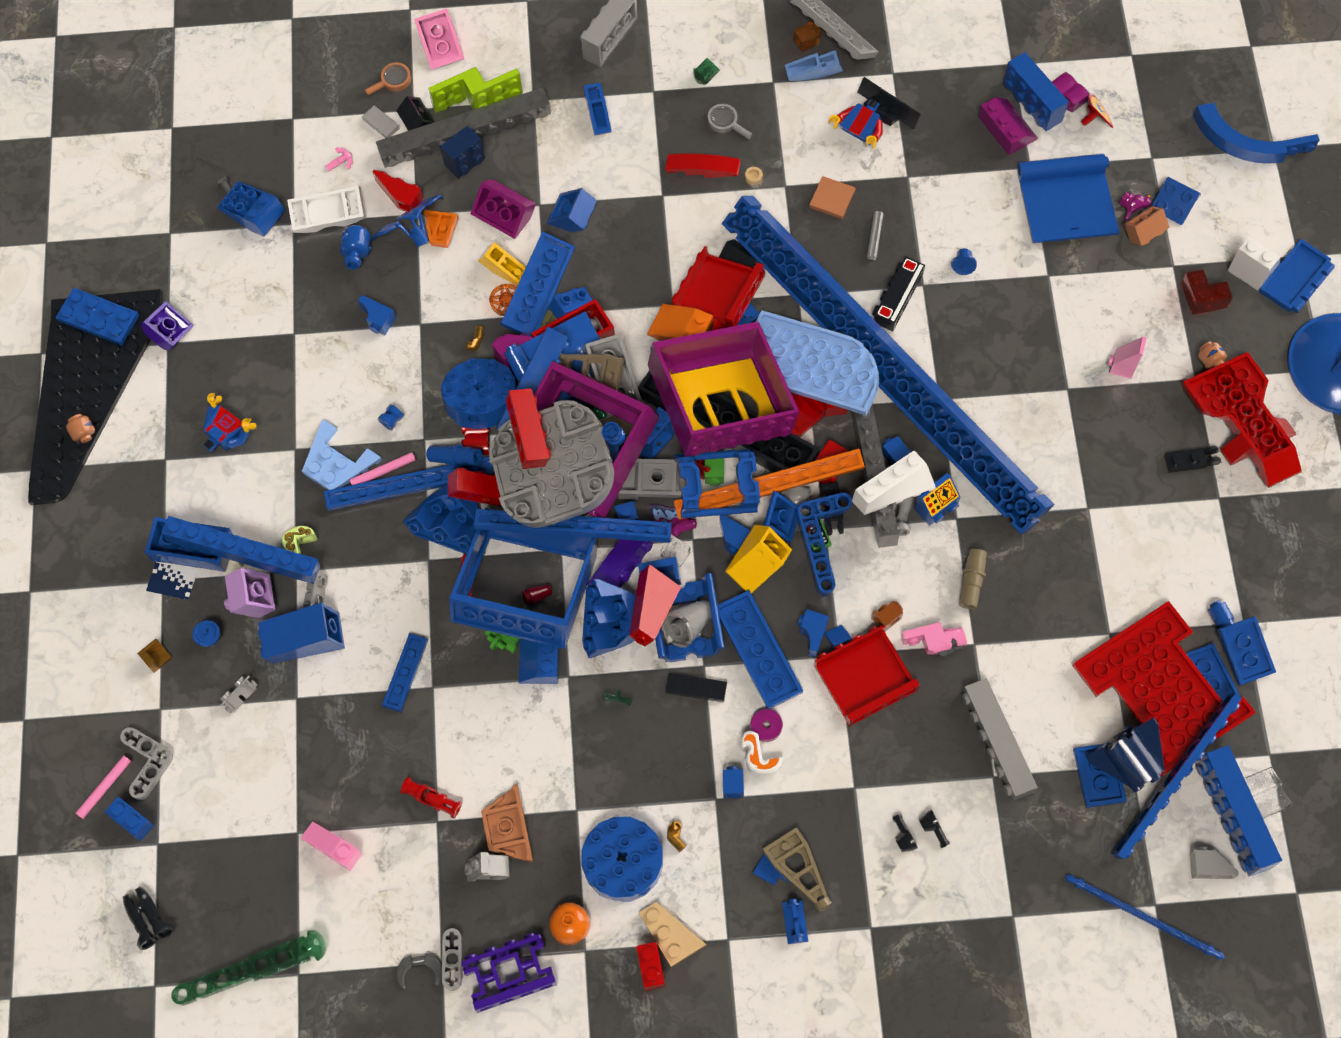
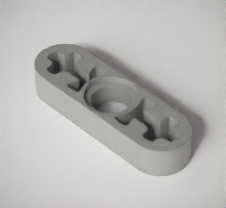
(447, 944)

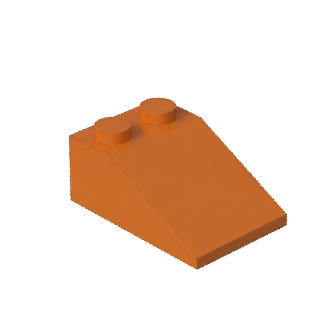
(679, 321)

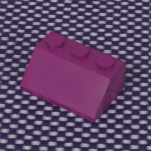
(1006, 125)
(502, 208)

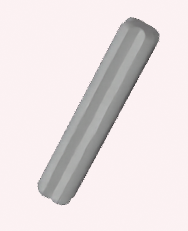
(875, 235)

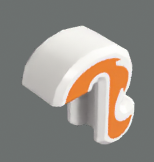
(754, 760)

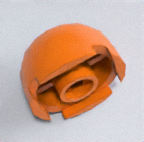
(569, 923)

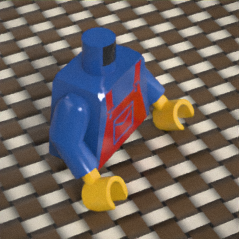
(223, 427)

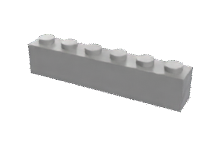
(999, 740)

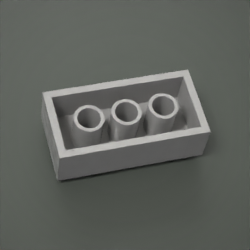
(608, 30)
(614, 346)

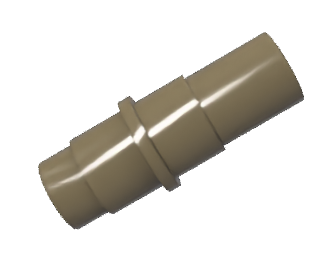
(973, 578)

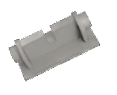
(318, 590)
(243, 688)

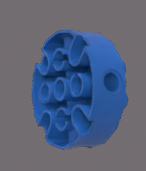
(477, 392)
(627, 839)

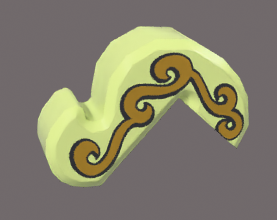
(296, 536)

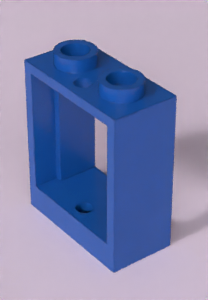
(662, 433)

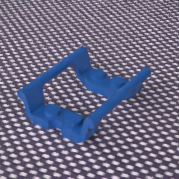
(691, 492)
(700, 646)

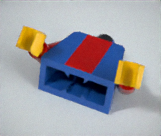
(860, 122)

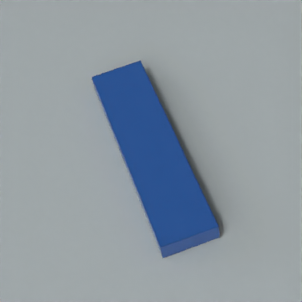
(405, 673)

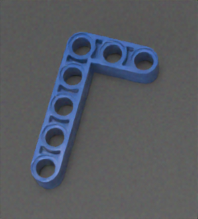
(817, 538)

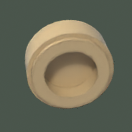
(753, 176)

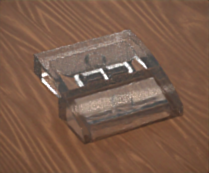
(1267, 792)

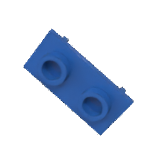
(795, 921)

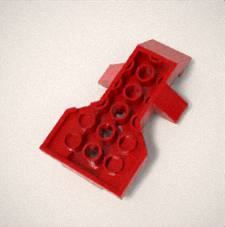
(1259, 432)

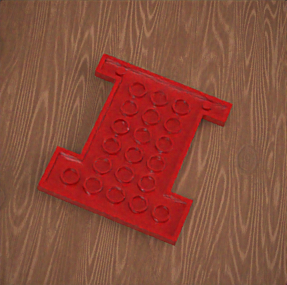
(1158, 681)

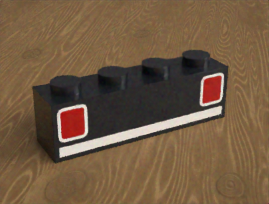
(899, 293)

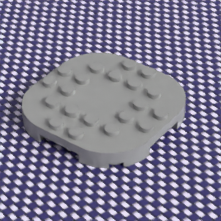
(573, 478)

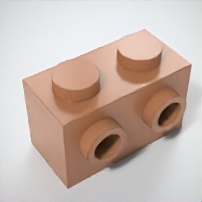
(1147, 226)

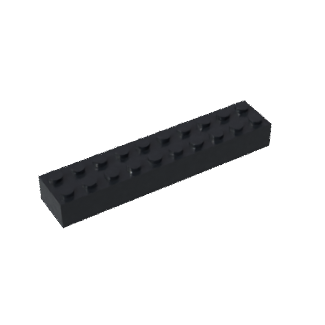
(771, 454)

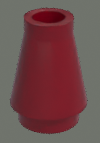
(536, 594)

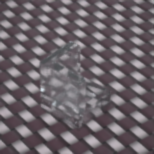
(677, 549)

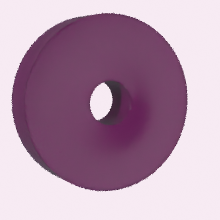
(767, 716)

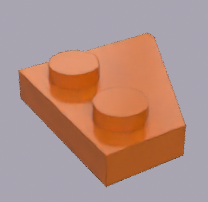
(440, 227)

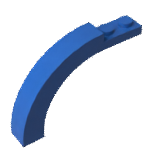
(1246, 148)

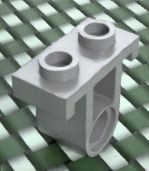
(487, 867)

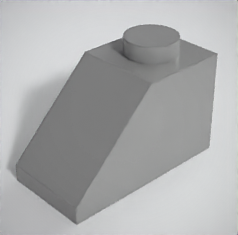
(1210, 865)

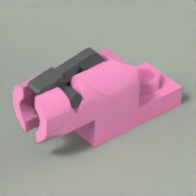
(935, 640)

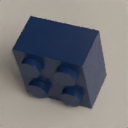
(462, 152)

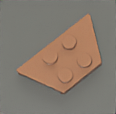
(506, 827)

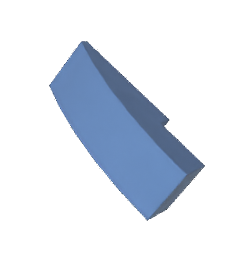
(814, 67)

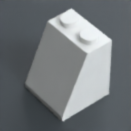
(1254, 263)

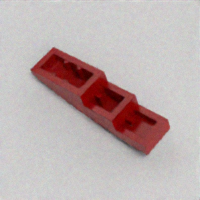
(703, 164)

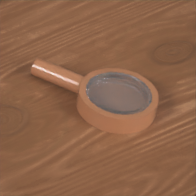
(394, 78)

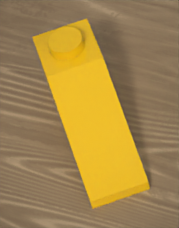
(502, 264)

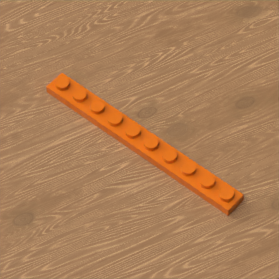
(782, 480)

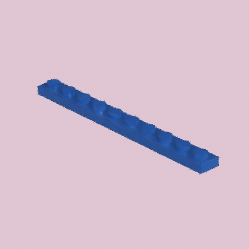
(397, 485)
(579, 526)
(1172, 782)

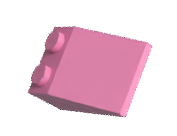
(439, 39)

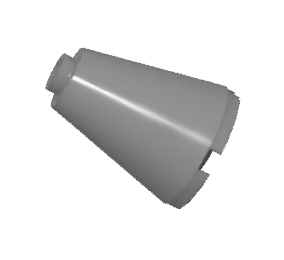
(686, 622)

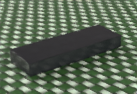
(696, 687)

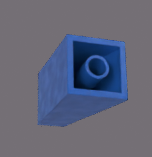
(301, 634)

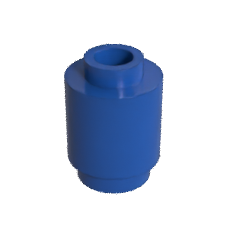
(1221, 614)

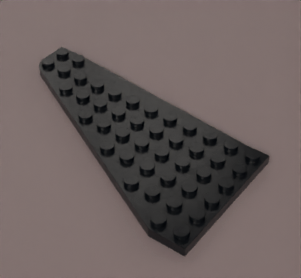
(83, 378)

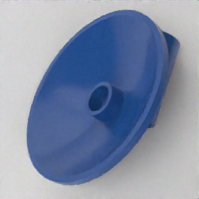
(1316, 362)

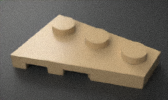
(671, 935)

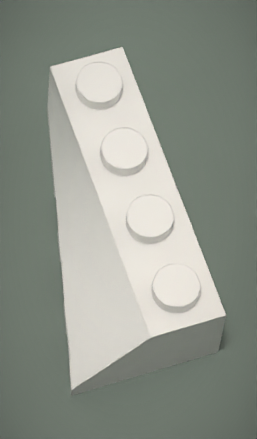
(899, 481)

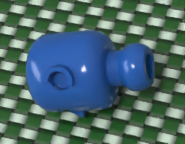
(355, 245)

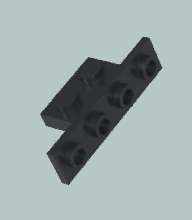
(890, 107)

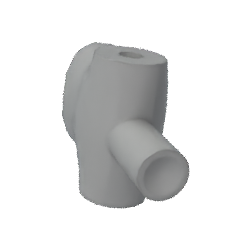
(797, 495)

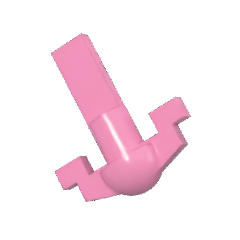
(339, 160)

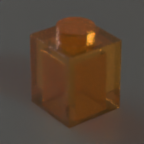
(807, 36)

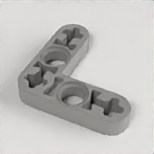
(152, 756)

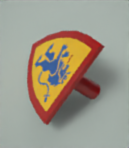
(1096, 109)

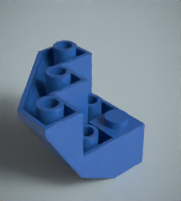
(444, 520)
(606, 618)

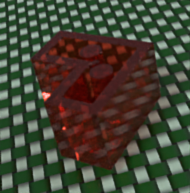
(1202, 296)

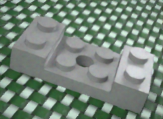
(640, 482)

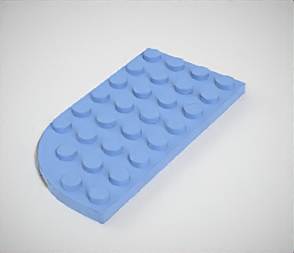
(822, 363)

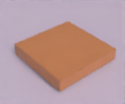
(832, 197)

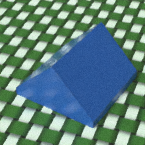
(781, 517)

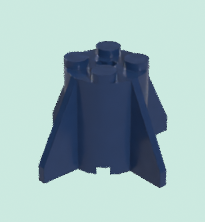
(1132, 756)

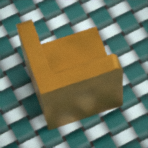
(154, 655)

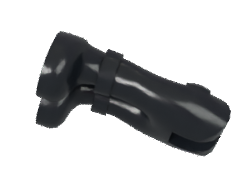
(160, 929)

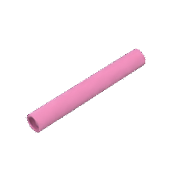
(383, 469)
(103, 787)

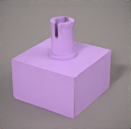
(249, 593)

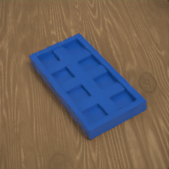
(97, 316)

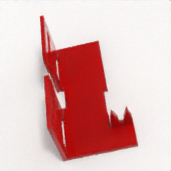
(702, 468)

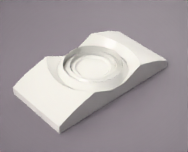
(325, 210)

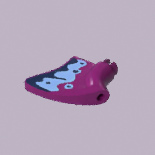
(666, 514)

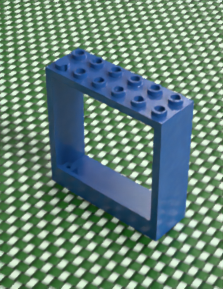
(513, 620)

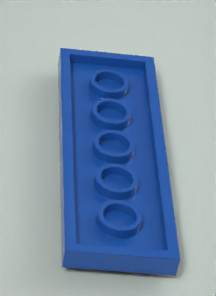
(537, 285)
(758, 650)

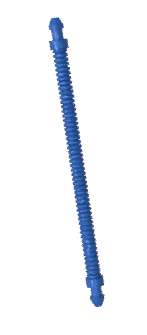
(1208, 949)

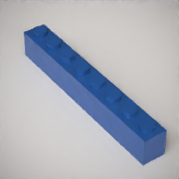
(241, 549)

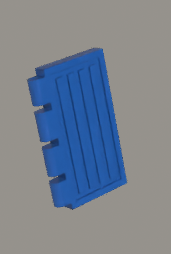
(1297, 277)

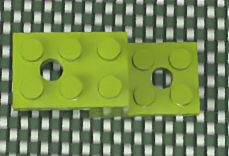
(472, 87)

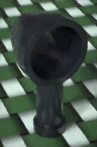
(930, 823)
(905, 840)

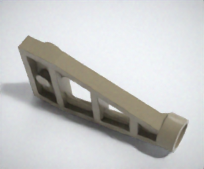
(610, 371)
(784, 848)

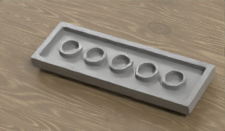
(836, 28)

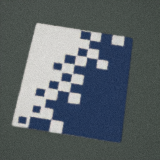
(172, 580)

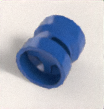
(390, 417)
(609, 432)

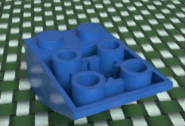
(252, 208)

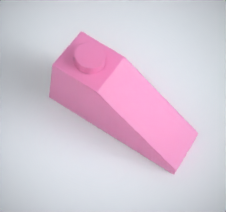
(1127, 358)
(331, 846)

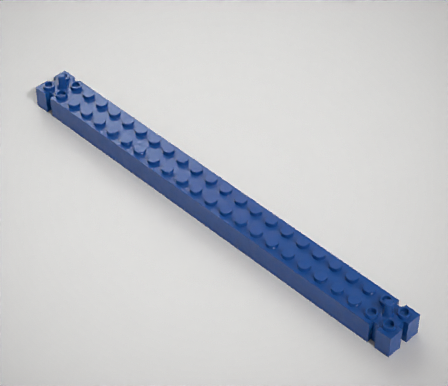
(899, 374)

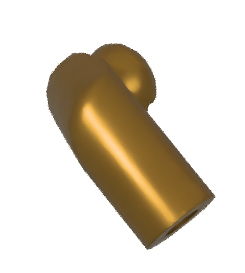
(478, 336)
(673, 836)

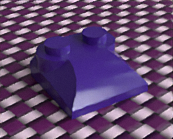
(166, 326)

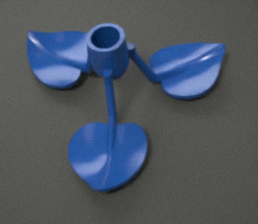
(417, 233)

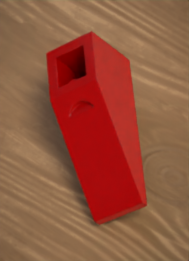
(402, 194)

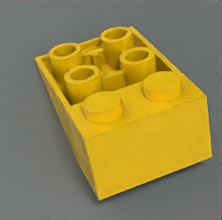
(758, 558)

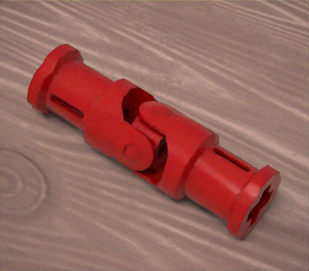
(432, 798)

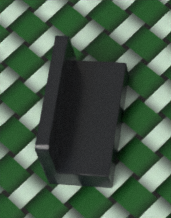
(414, 113)
(737, 253)

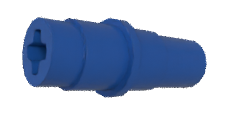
(454, 455)

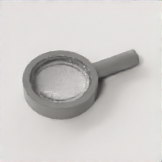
(723, 119)

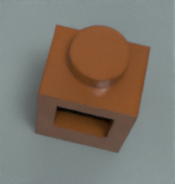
(888, 615)

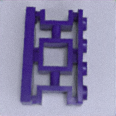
(513, 990)

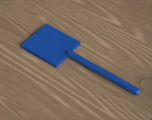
(766, 871)

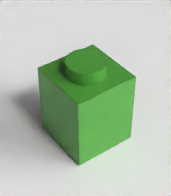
(716, 474)

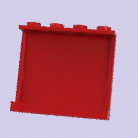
(719, 287)
(865, 675)

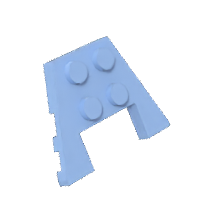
(330, 467)

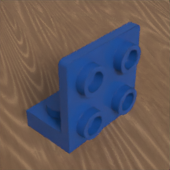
(1176, 200)

